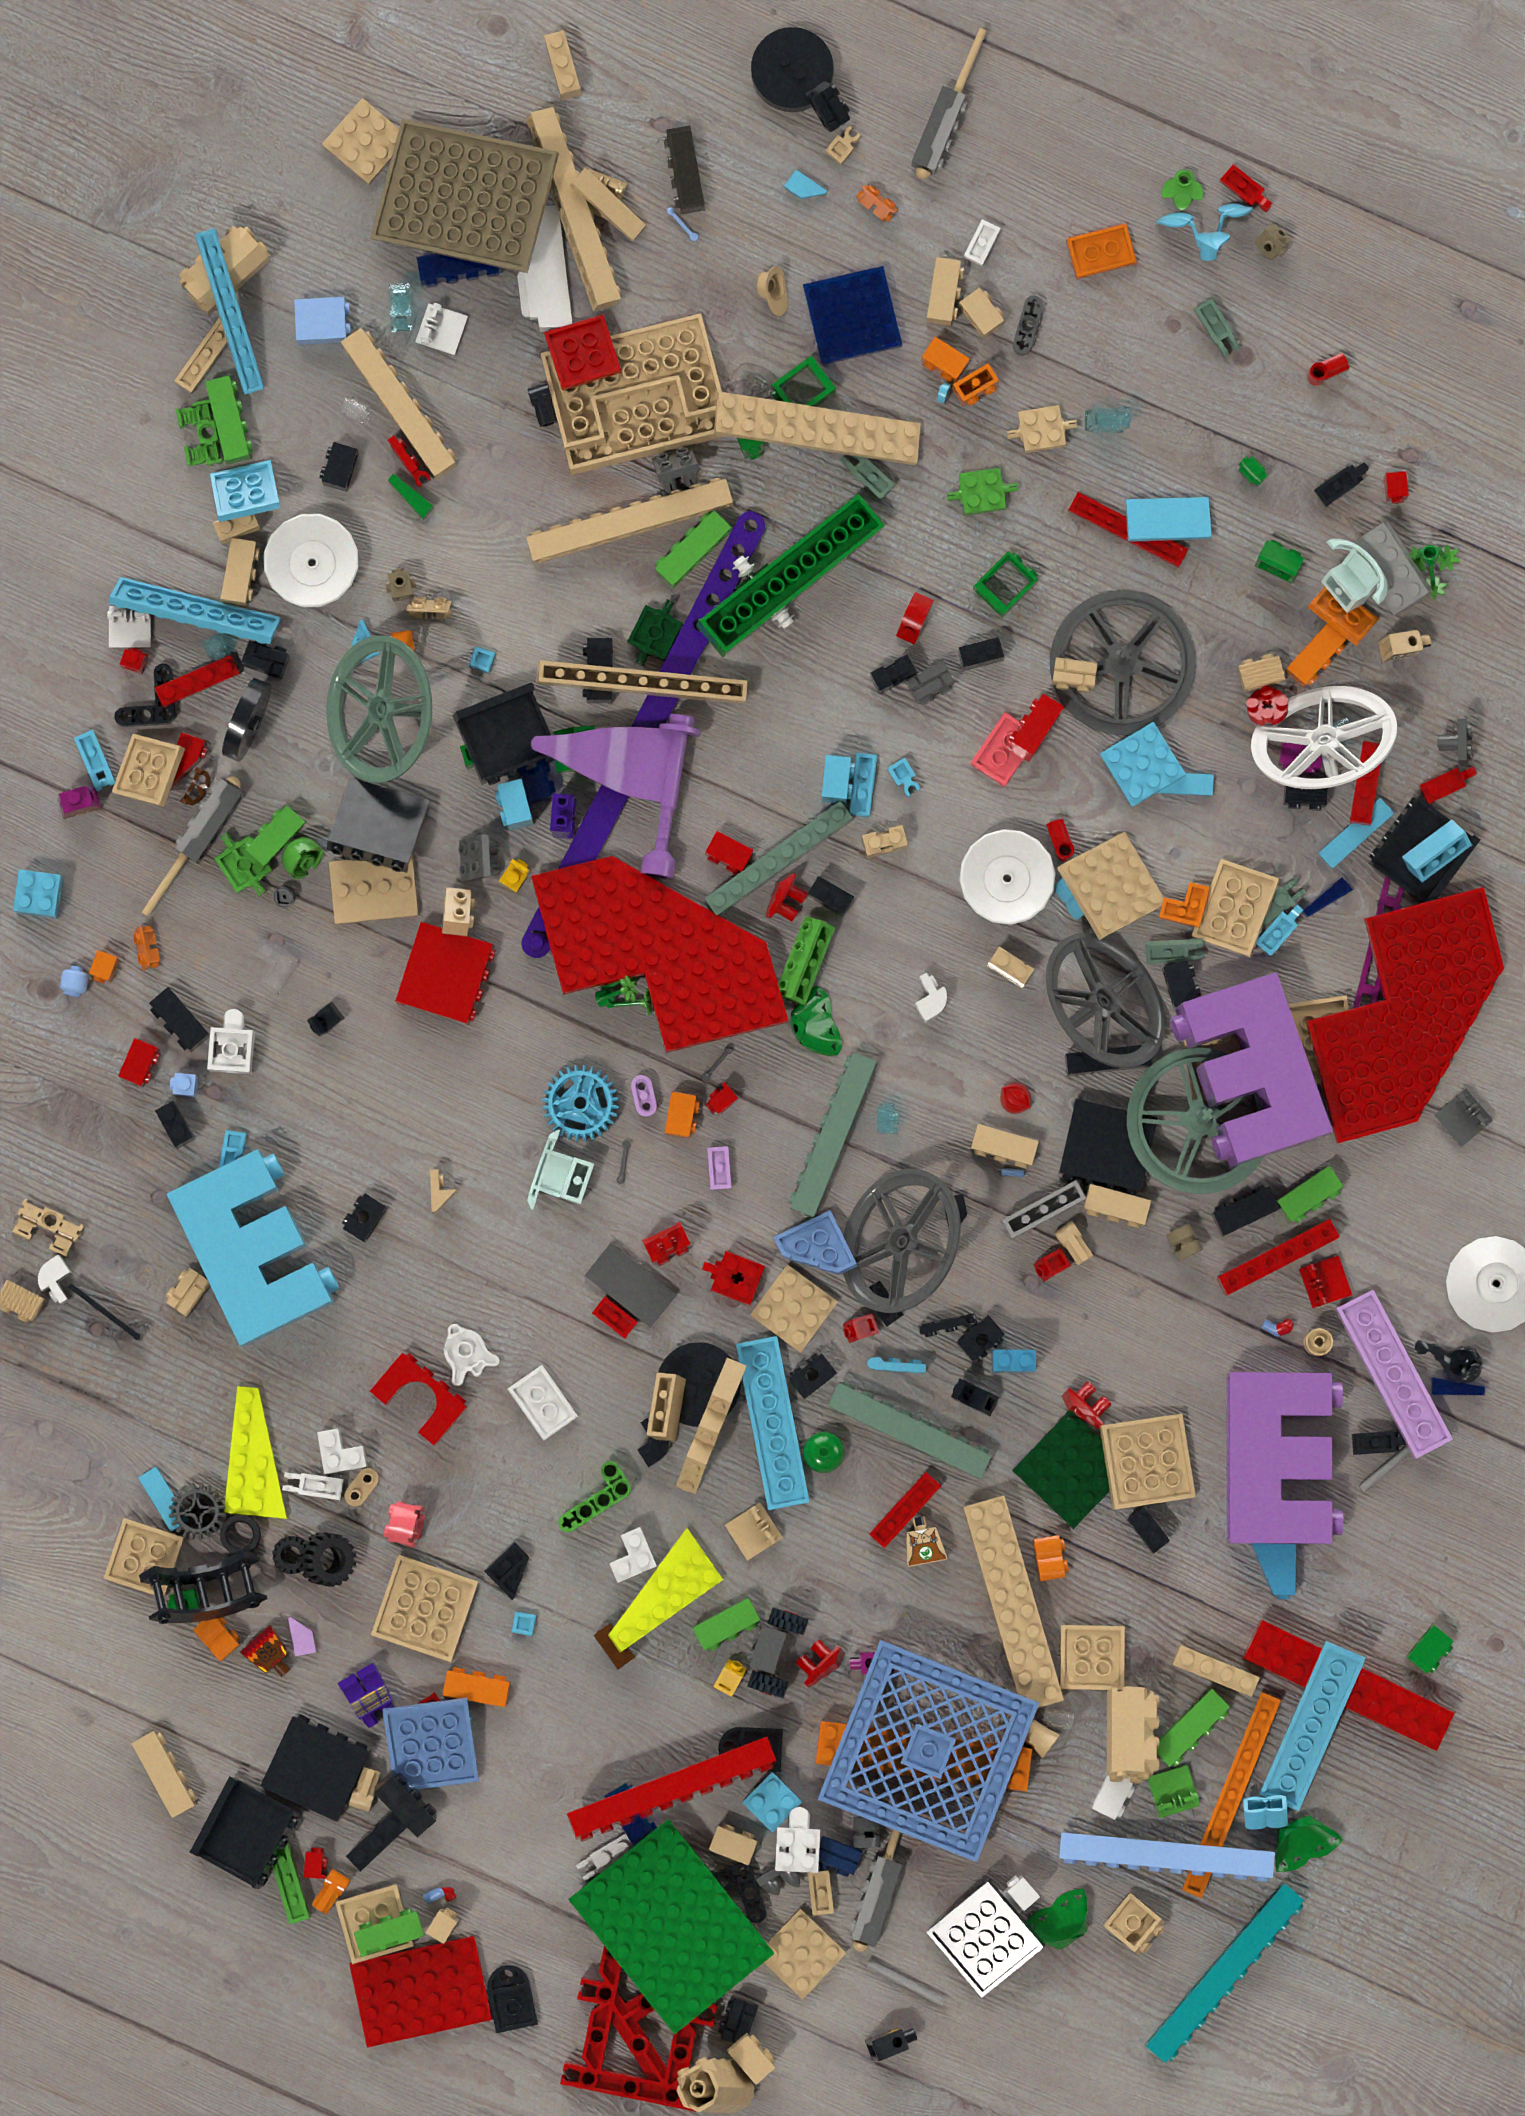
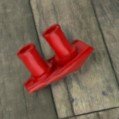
(784, 887)
(1076, 1403)
(830, 1661)

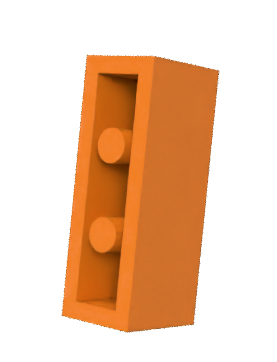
(1316, 656)
(476, 1687)

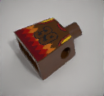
(267, 1652)

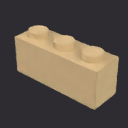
(562, 65)
(944, 291)
(240, 572)
(1004, 1146)
(1116, 1206)
(666, 1407)

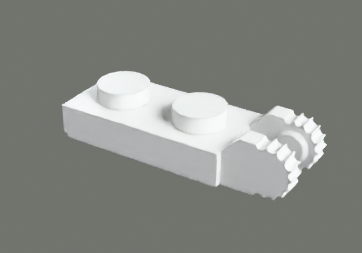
(316, 1485)
(606, 1855)

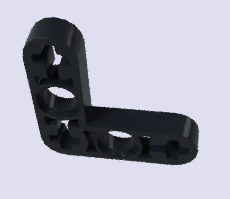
(155, 710)
(741, 1883)

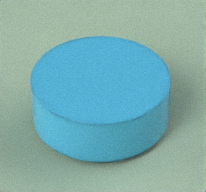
(944, 392)

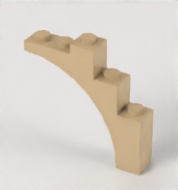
(710, 1426)

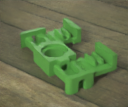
(202, 416)

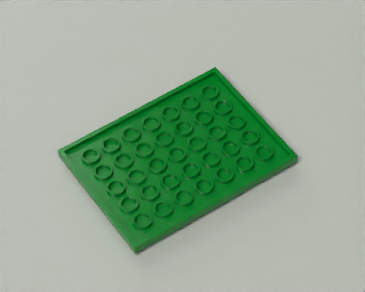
(671, 1926)

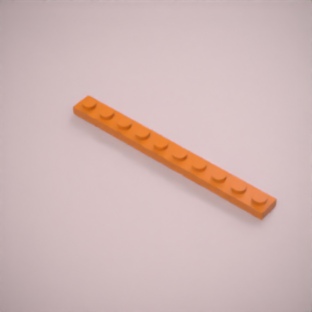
(1235, 1784)

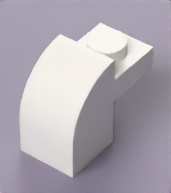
(935, 1001)
(49, 1276)

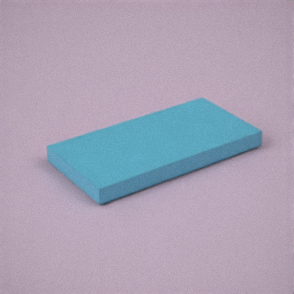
(1168, 519)

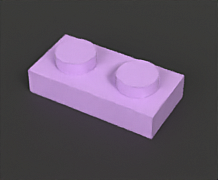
(719, 1168)

